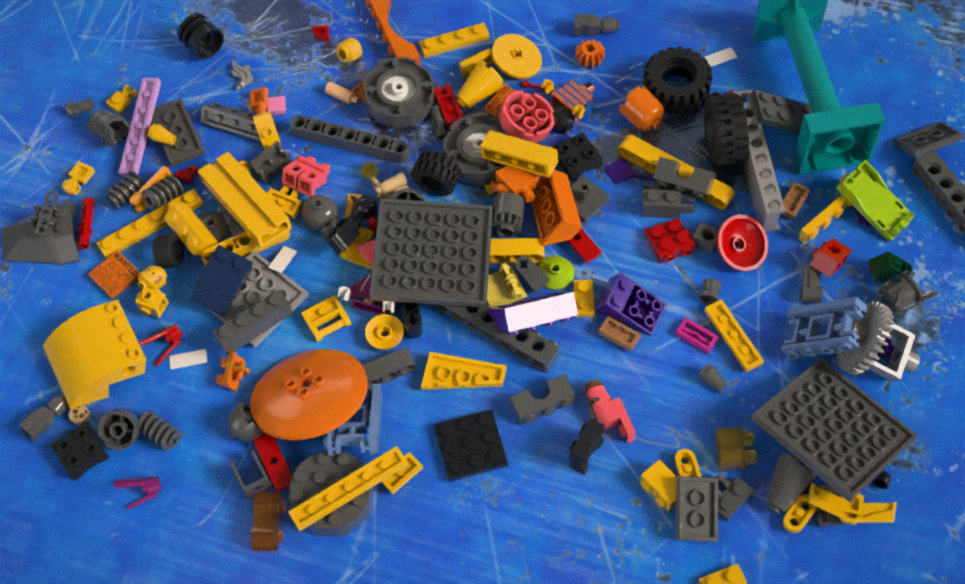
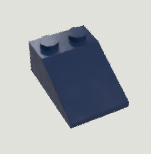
(222, 280)

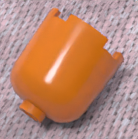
(642, 109)

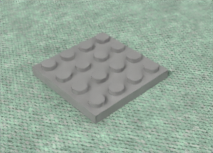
(258, 286)

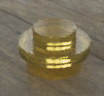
(369, 170)

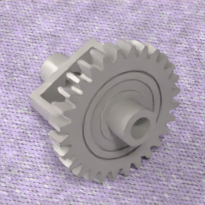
(873, 330)

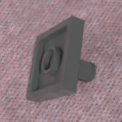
(588, 198)

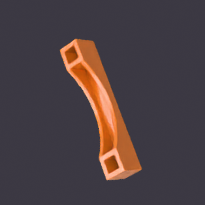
(396, 45)

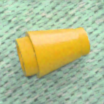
(160, 134)

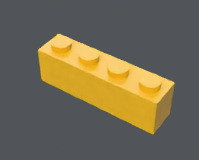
(519, 153)

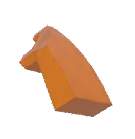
(259, 100)

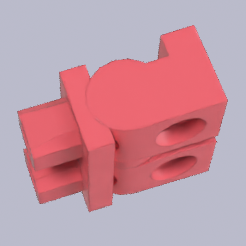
(305, 175)

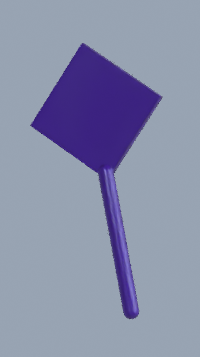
(621, 171)

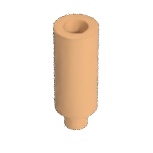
(341, 93)

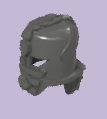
(103, 124)
(903, 293)

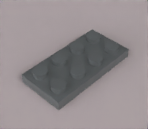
(779, 111)
(176, 119)

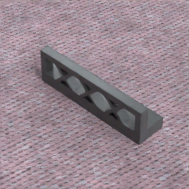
(229, 119)

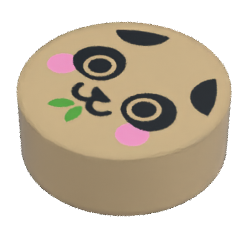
(79, 415)

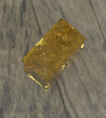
(731, 448)

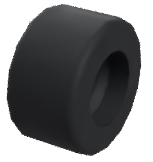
(168, 250)

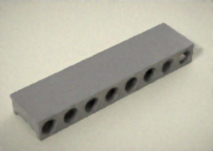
(760, 172)

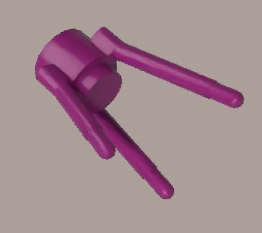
(149, 485)

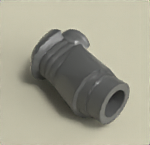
(80, 107)

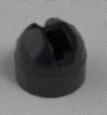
(882, 480)

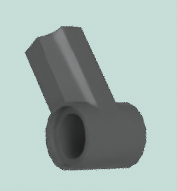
(811, 290)

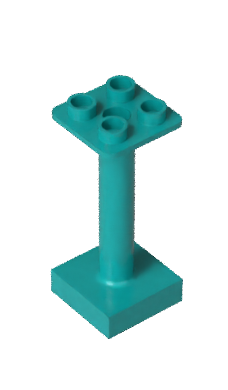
(831, 134)

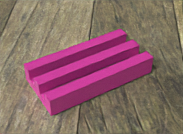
(698, 341)

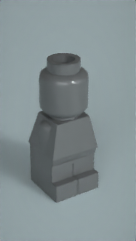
(593, 25)
(41, 419)

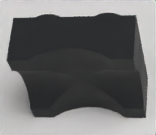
(577, 156)
(587, 443)
(79, 451)

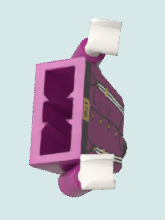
(359, 297)

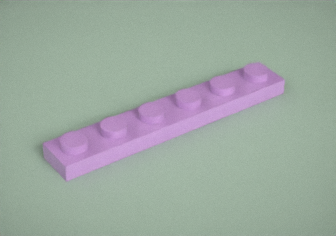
(140, 126)

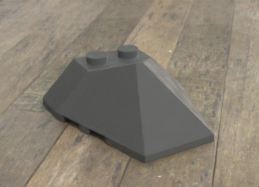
(58, 246)

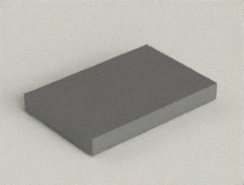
(928, 139)
(696, 509)

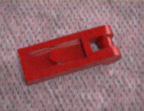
(447, 104)

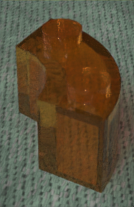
(267, 521)

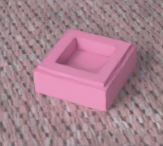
(277, 105)

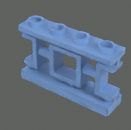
(821, 314)
(354, 432)

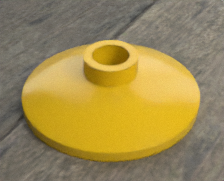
(384, 324)

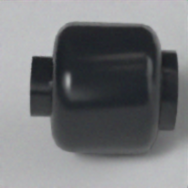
(563, 118)

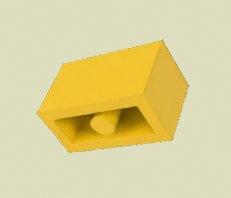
(661, 484)

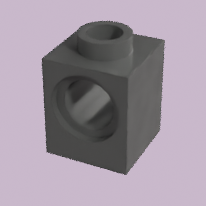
(702, 232)

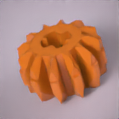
(590, 53)

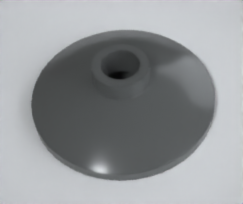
(219, 228)

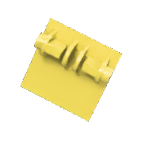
(504, 287)

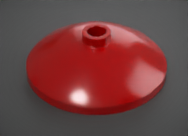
(750, 242)

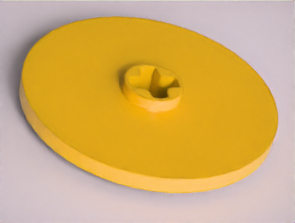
(512, 45)

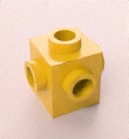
(151, 302)

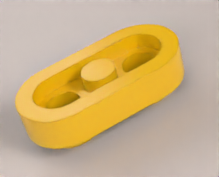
(689, 469)
(798, 514)

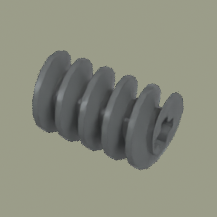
(124, 189)
(162, 192)
(159, 431)

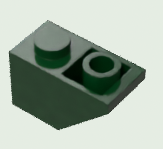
(888, 267)

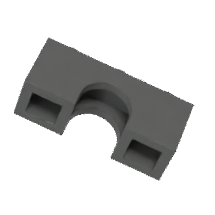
(668, 173)
(529, 409)

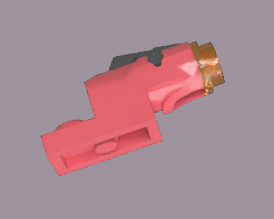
(608, 411)

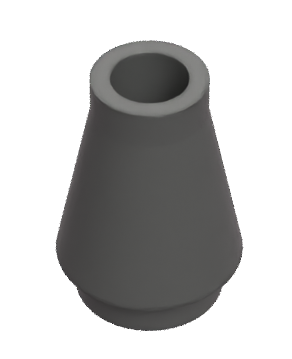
(712, 377)

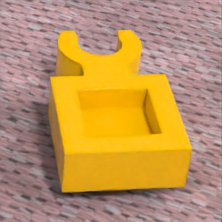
(121, 100)

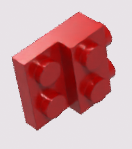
(669, 240)

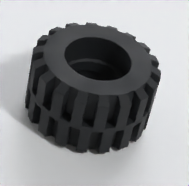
(436, 173)

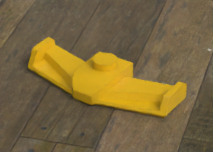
(851, 512)

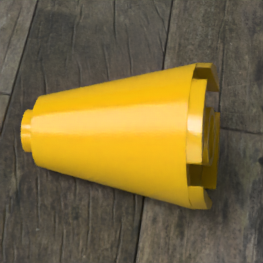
(479, 85)

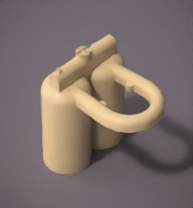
(390, 186)

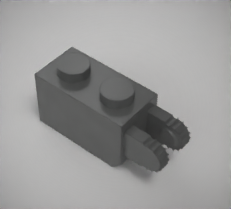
(666, 203)

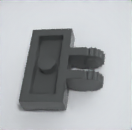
(732, 497)

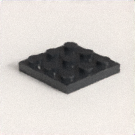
(470, 445)

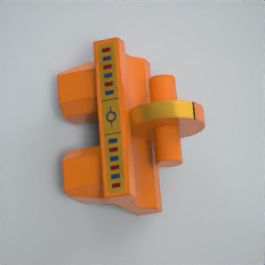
(234, 371)

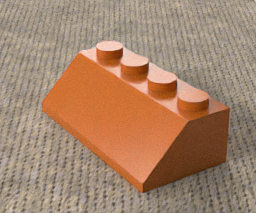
(555, 209)

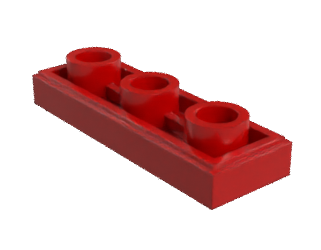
(584, 247)
(269, 453)

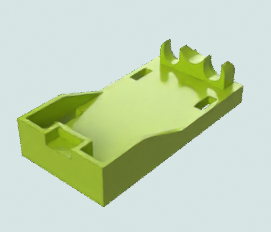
(875, 201)

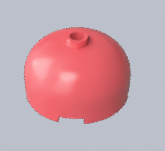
(527, 116)

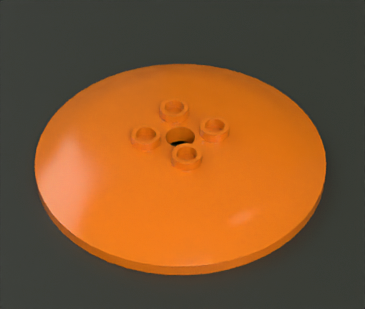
(297, 412)

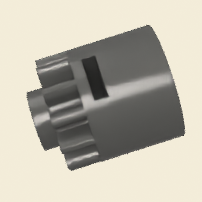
(507, 214)

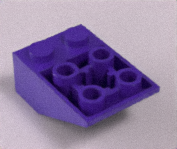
(630, 304)

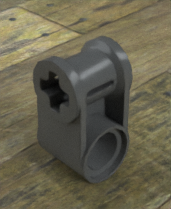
(534, 276)

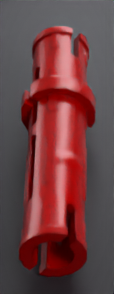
(85, 229)

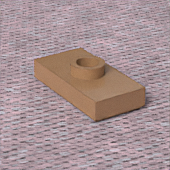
(794, 200)
(619, 333)

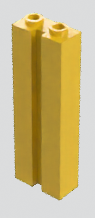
(245, 199)

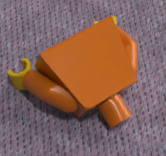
(514, 181)

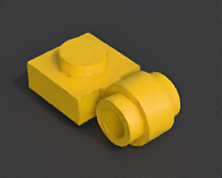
(79, 174)

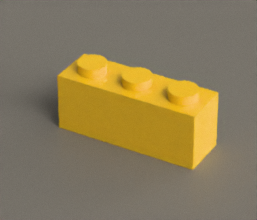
(189, 229)

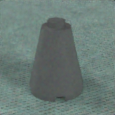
(788, 483)

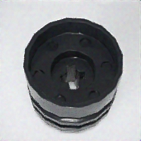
(200, 36)

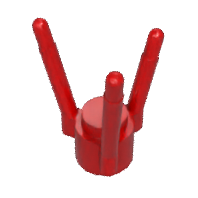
(171, 334)

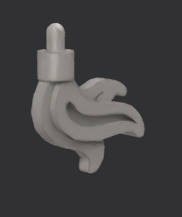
(243, 74)

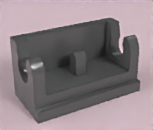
(270, 162)

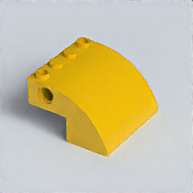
(93, 353)

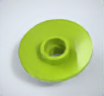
(561, 278)

